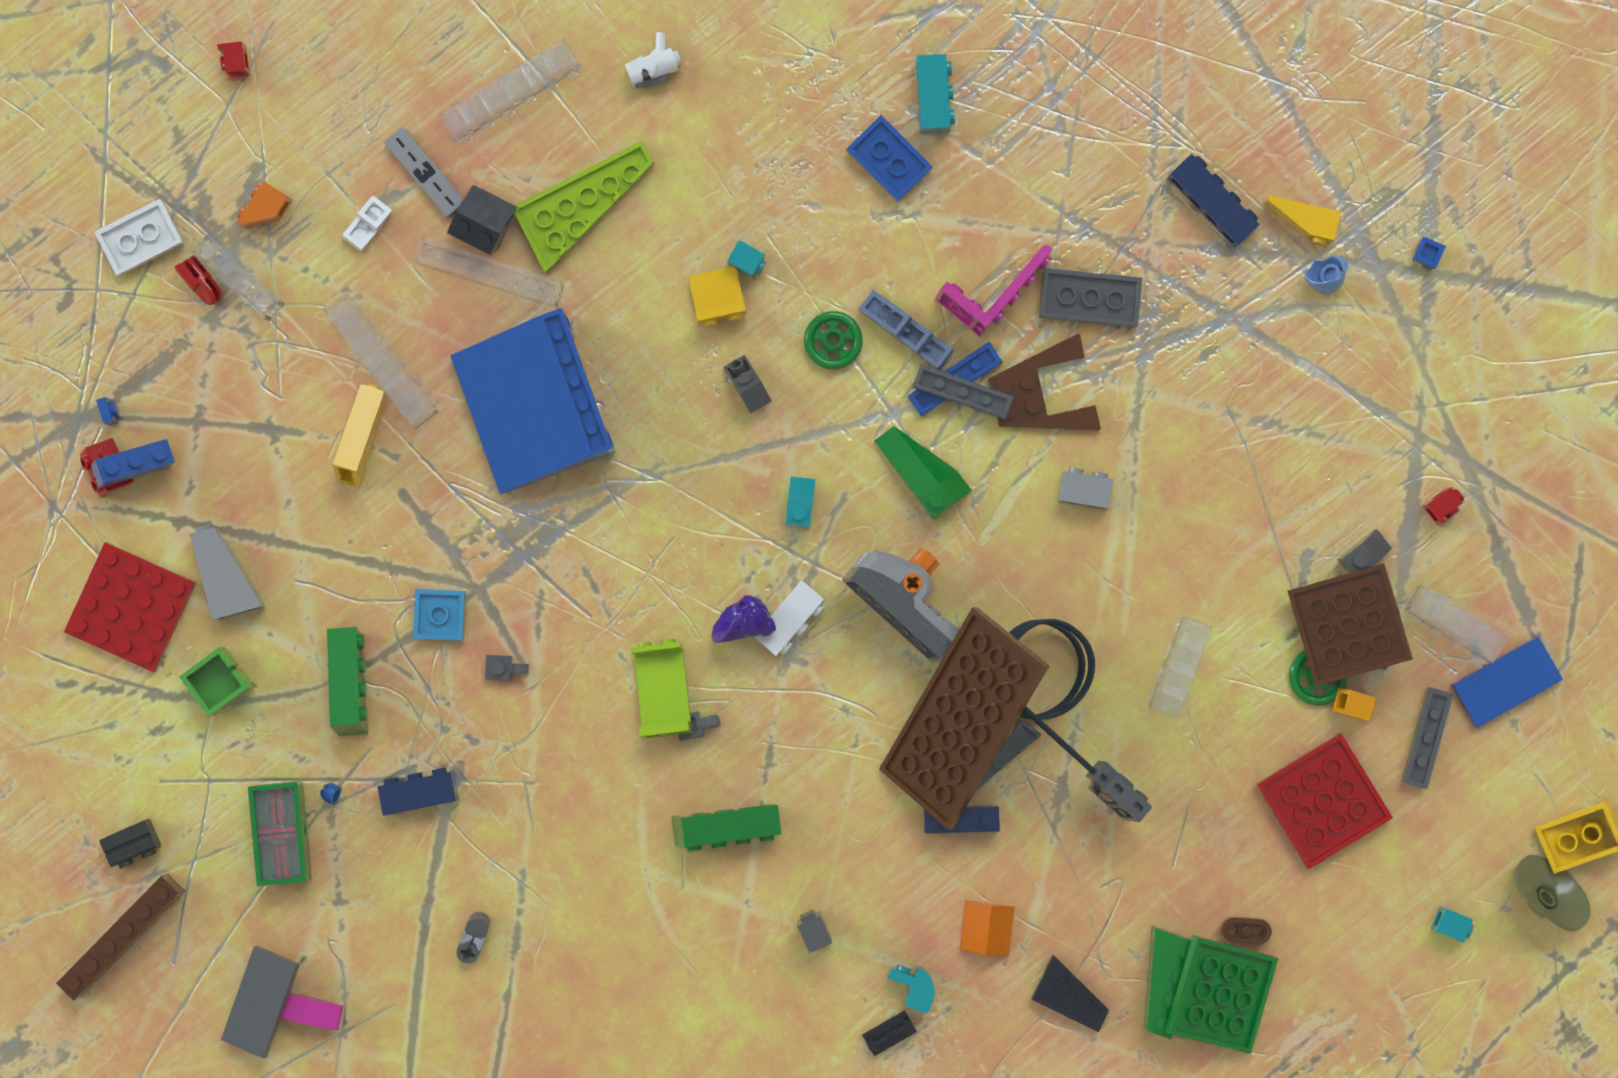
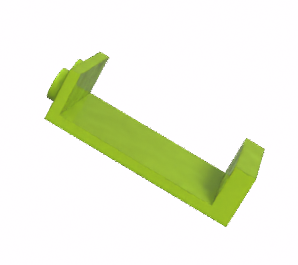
(662, 689)

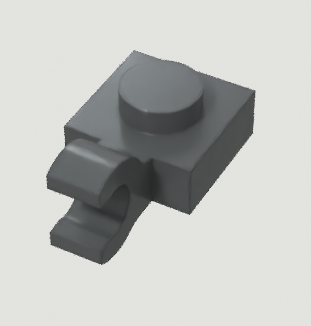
(500, 667)
(699, 724)

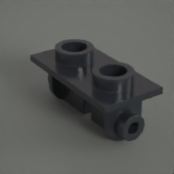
(889, 1033)

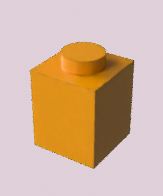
(1354, 704)

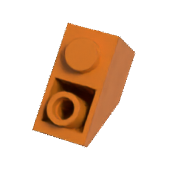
(265, 206)

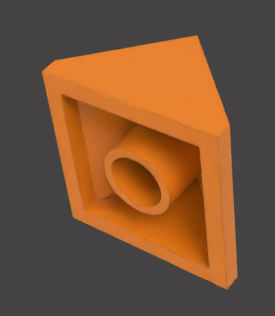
(987, 928)

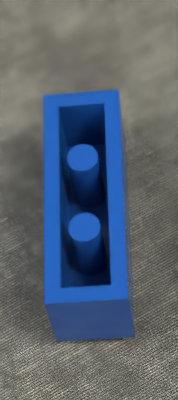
(132, 463)

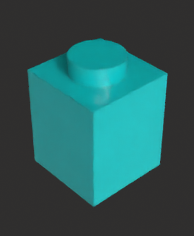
(747, 259)
(1452, 924)

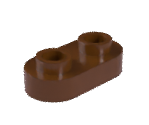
(1245, 930)

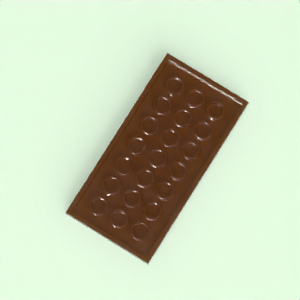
(963, 717)

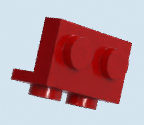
(95, 452)

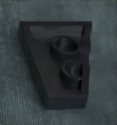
(1069, 996)

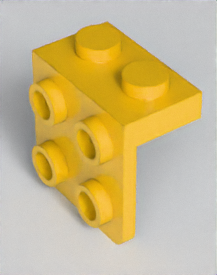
(717, 296)

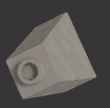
(223, 577)

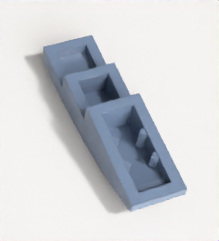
(906, 330)

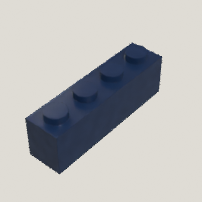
(1213, 200)

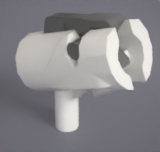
(654, 67)

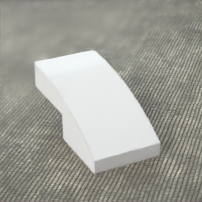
(367, 224)

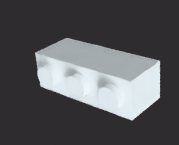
(792, 618)

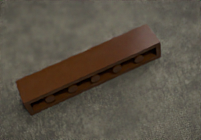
(120, 937)

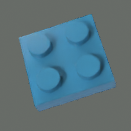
(439, 614)

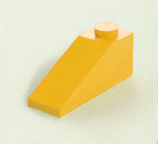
(1309, 220)

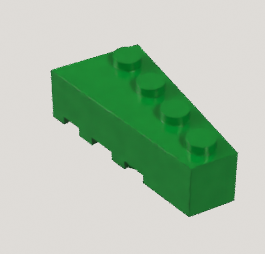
(346, 681)
(726, 826)
(1166, 965)

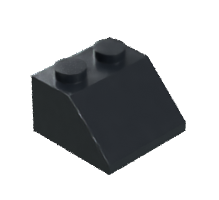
(482, 220)

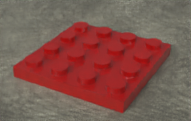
(129, 607)
(1324, 801)

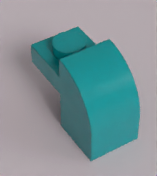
(921, 987)

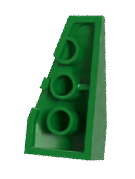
(926, 475)

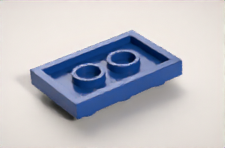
(889, 158)

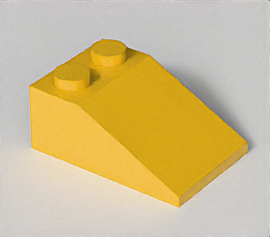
(1580, 836)

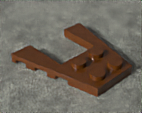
(1028, 404)

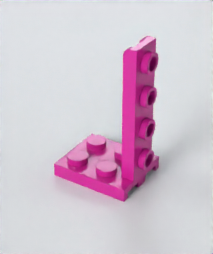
(971, 312)

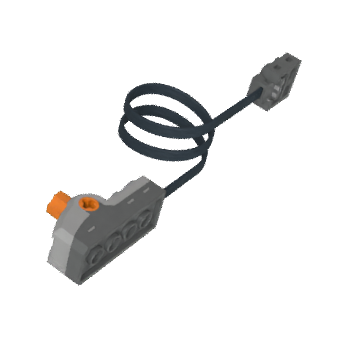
(899, 594)

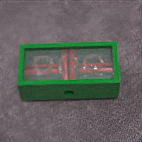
(279, 833)

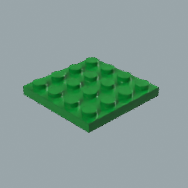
(1221, 994)

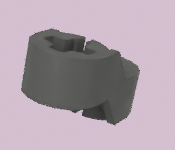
(470, 948)

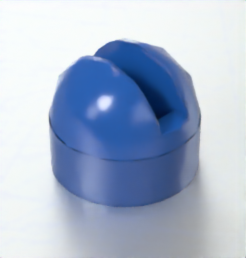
(330, 793)

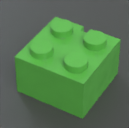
(216, 681)

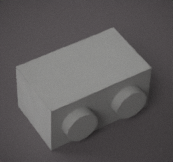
(1085, 489)

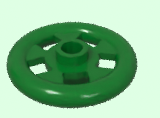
(845, 356)
(1308, 693)

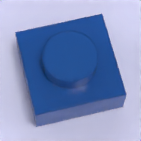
(1428, 252)
(108, 410)

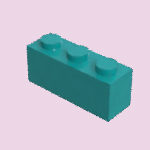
(934, 93)

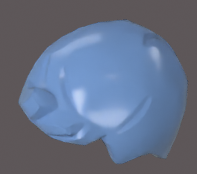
(1327, 275)

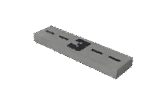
(424, 172)

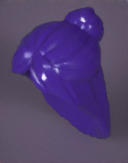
(742, 620)

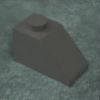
(1365, 553)

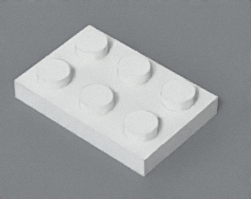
(139, 237)

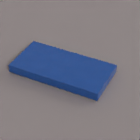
(1507, 682)

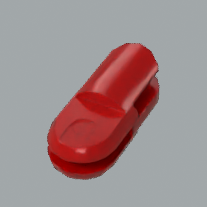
(199, 280)

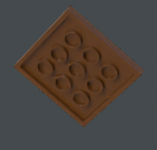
(1350, 624)

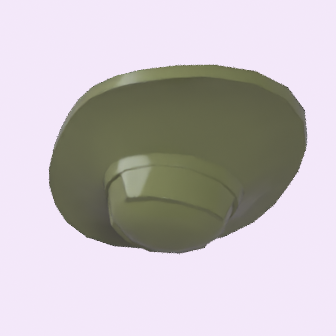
(1551, 894)

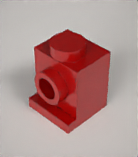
(234, 60)
(1444, 505)

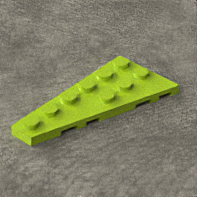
(567, 210)

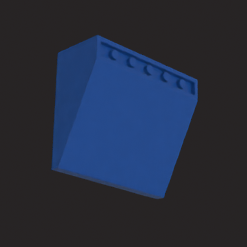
(532, 402)

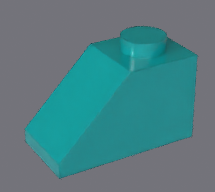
(800, 502)

